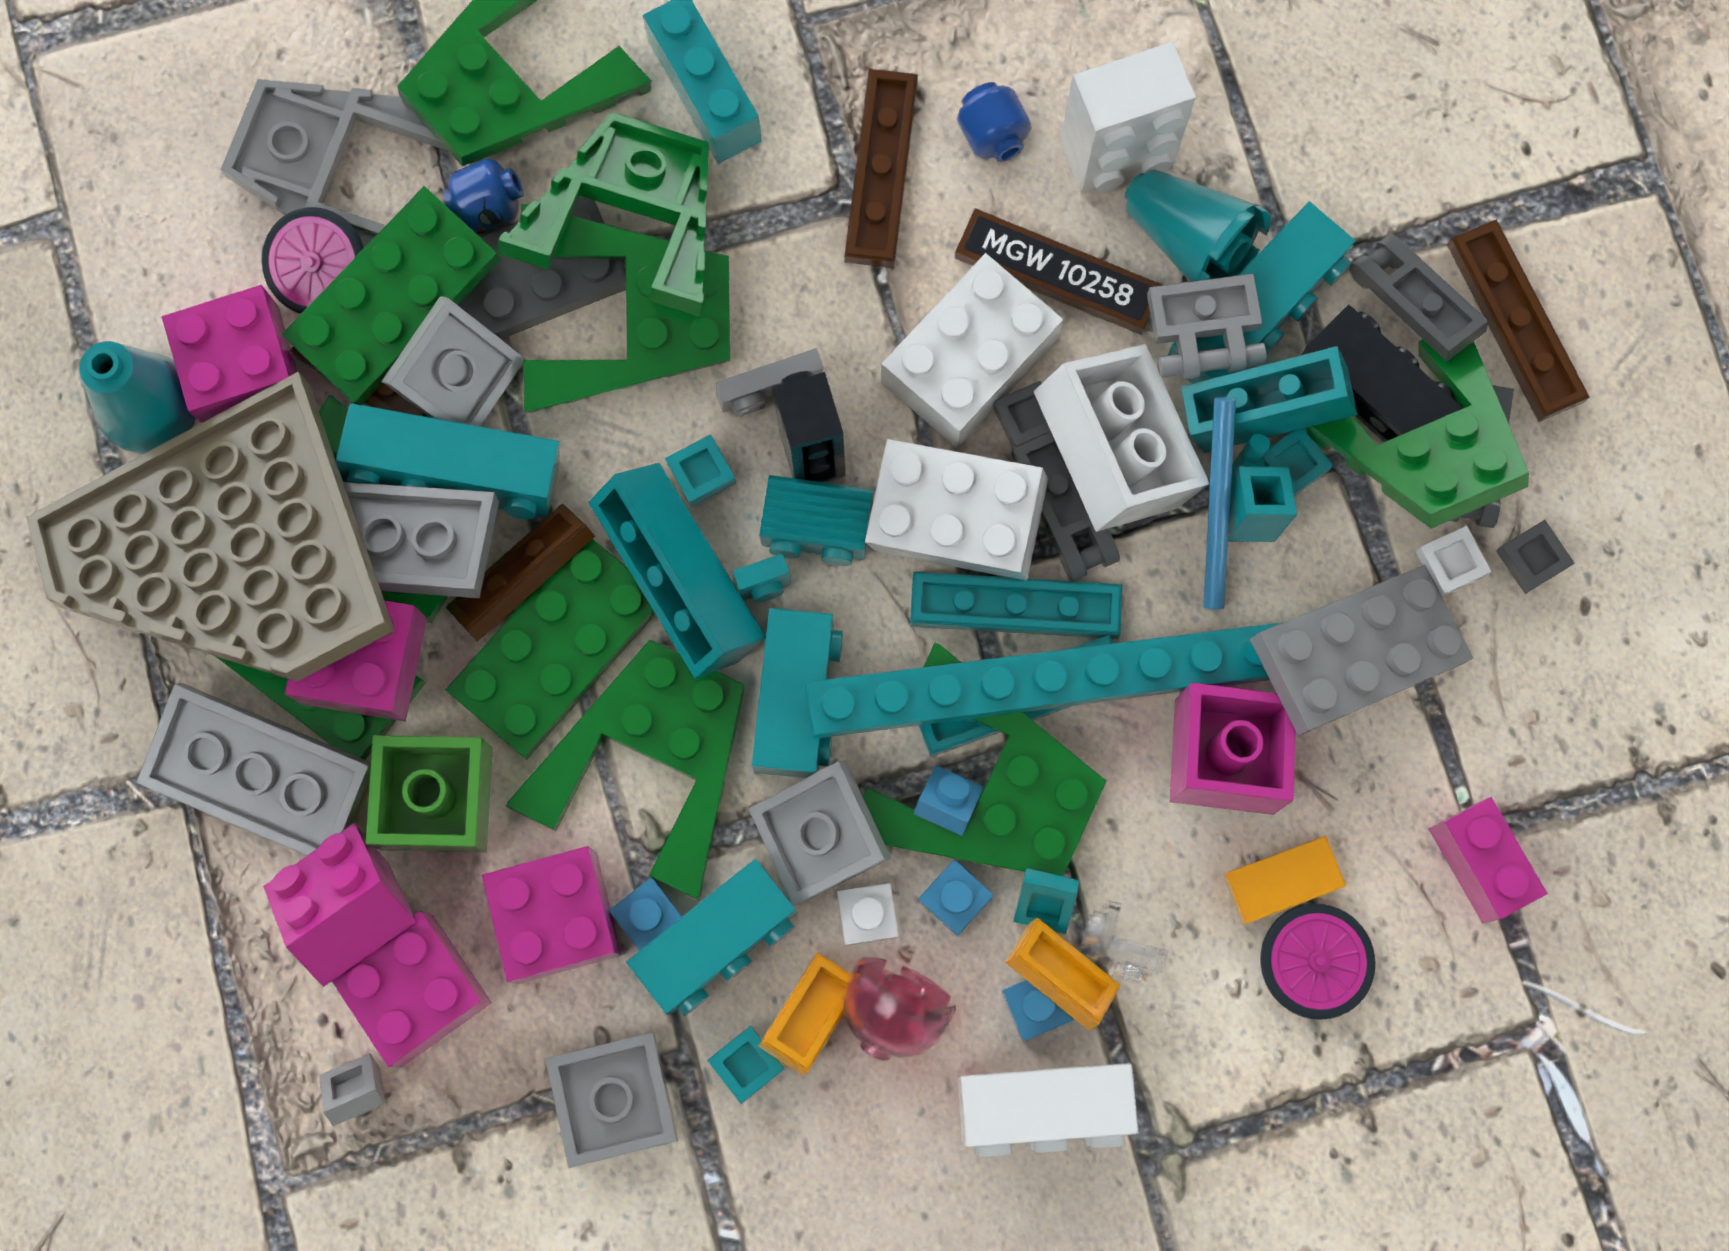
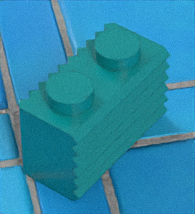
(815, 519)

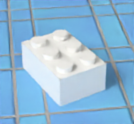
(1126, 118)
(971, 350)
(1120, 437)
(957, 509)
(1047, 1108)

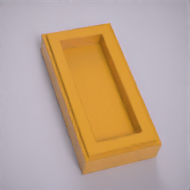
(1284, 880)
(1063, 974)
(808, 1015)

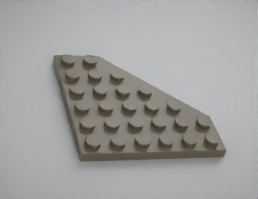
(223, 542)

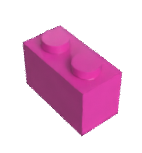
(1487, 861)

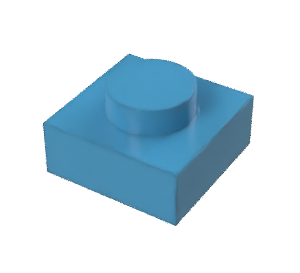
(948, 800)
(955, 897)
(645, 913)
(1033, 1010)

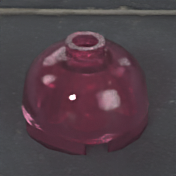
(894, 1011)

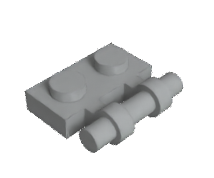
(1206, 310)

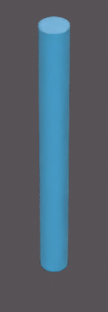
(1219, 503)

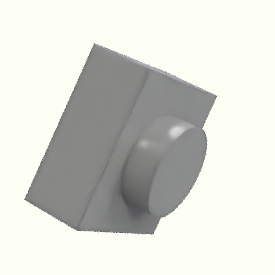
(351, 1089)

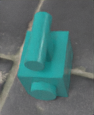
(1260, 496)

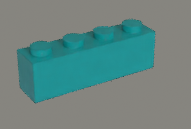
(1287, 275)
(444, 454)
(676, 569)

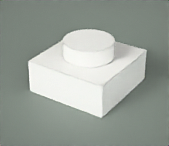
(1453, 561)
(867, 914)

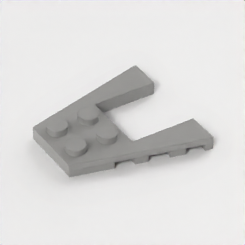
(296, 139)

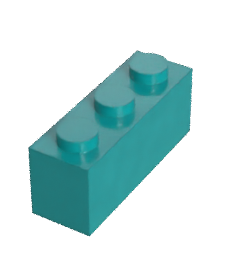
(702, 78)
(1274, 397)
(795, 653)
(713, 940)

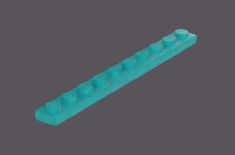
(1032, 682)

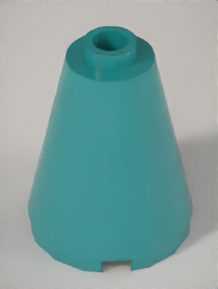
(1195, 225)
(134, 395)

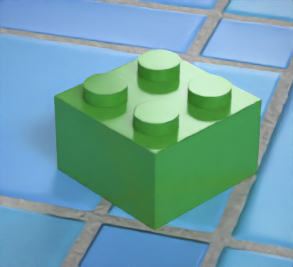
(429, 794)

